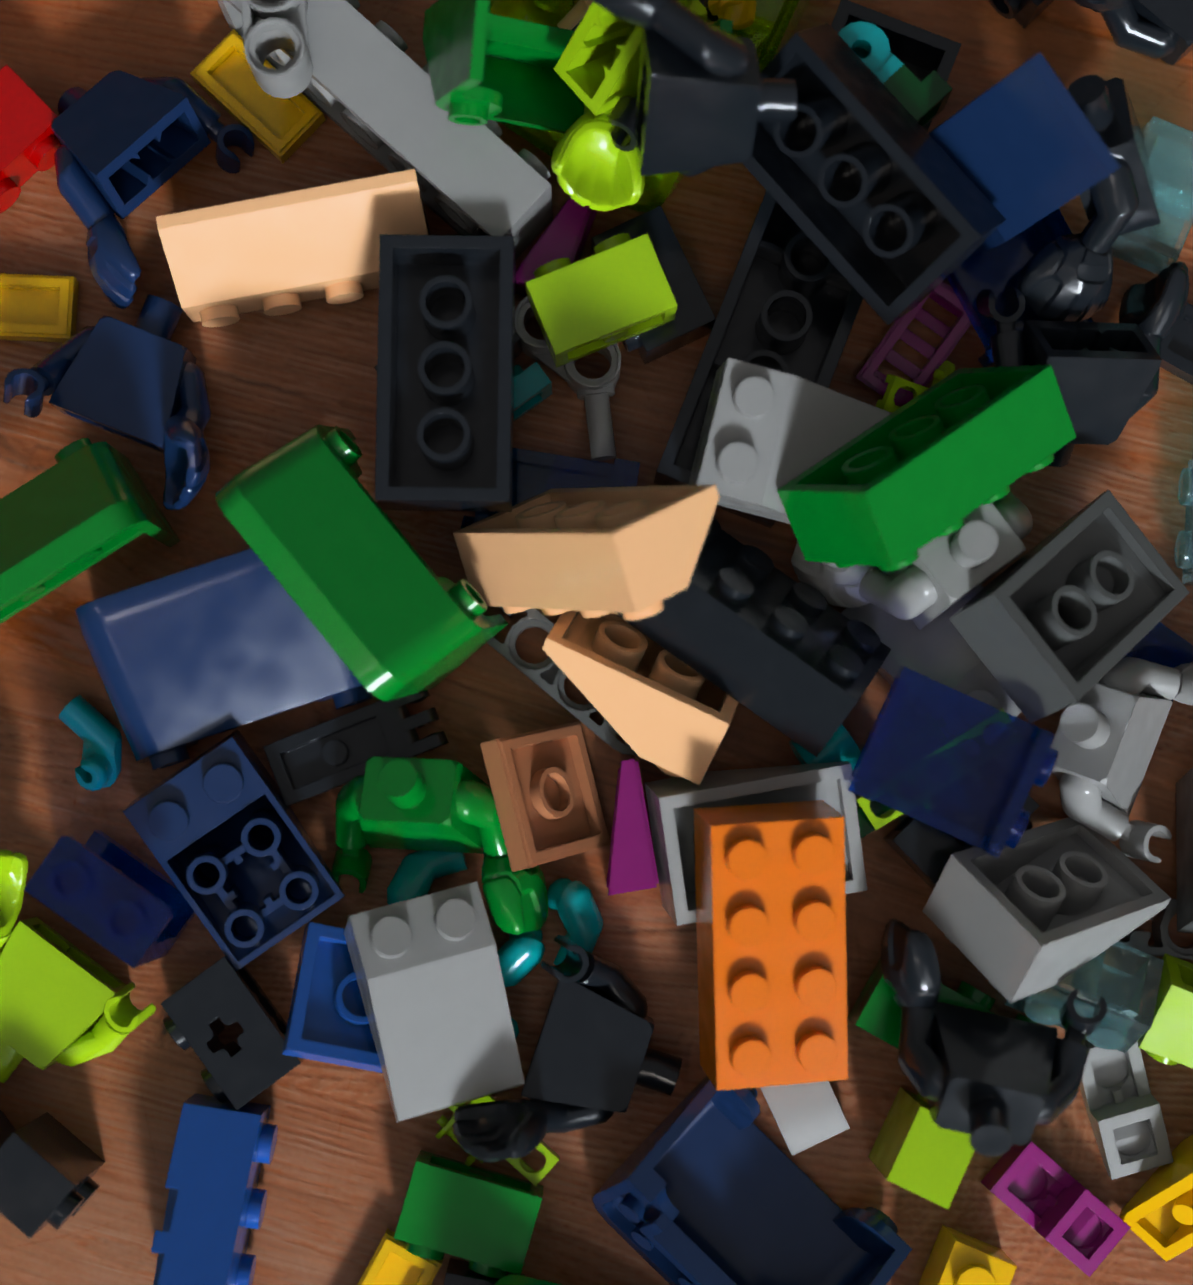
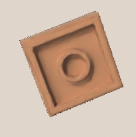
(545, 795)

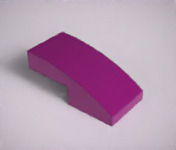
(1056, 1205)

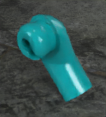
(101, 744)
(419, 871)
(577, 912)
(520, 956)

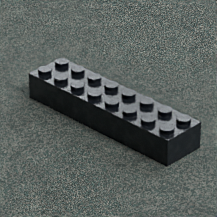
(786, 297)

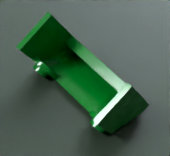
(499, 67)
(72, 521)
(354, 567)

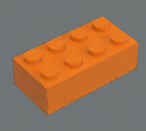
(771, 944)

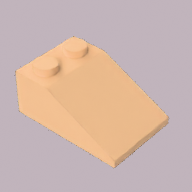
(643, 692)

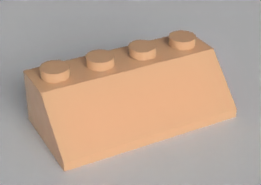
(288, 246)
(590, 549)

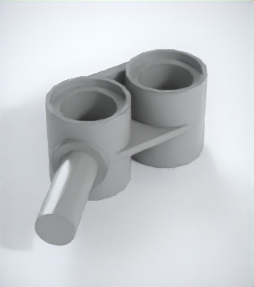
(272, 28)
(593, 391)

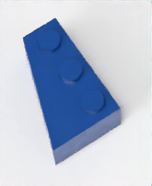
(214, 1193)

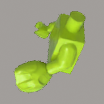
(600, 69)
(51, 993)

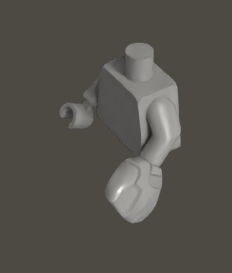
(941, 574)
(1109, 745)

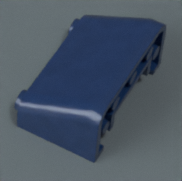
(208, 656)
(727, 1207)

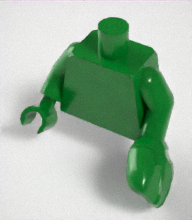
(435, 809)

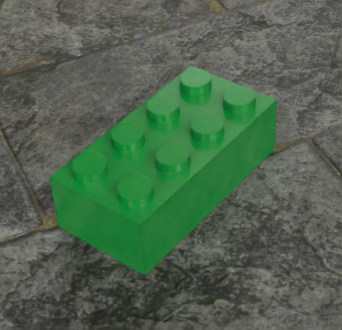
(927, 466)

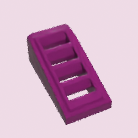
(561, 239)
(873, 378)
(631, 848)

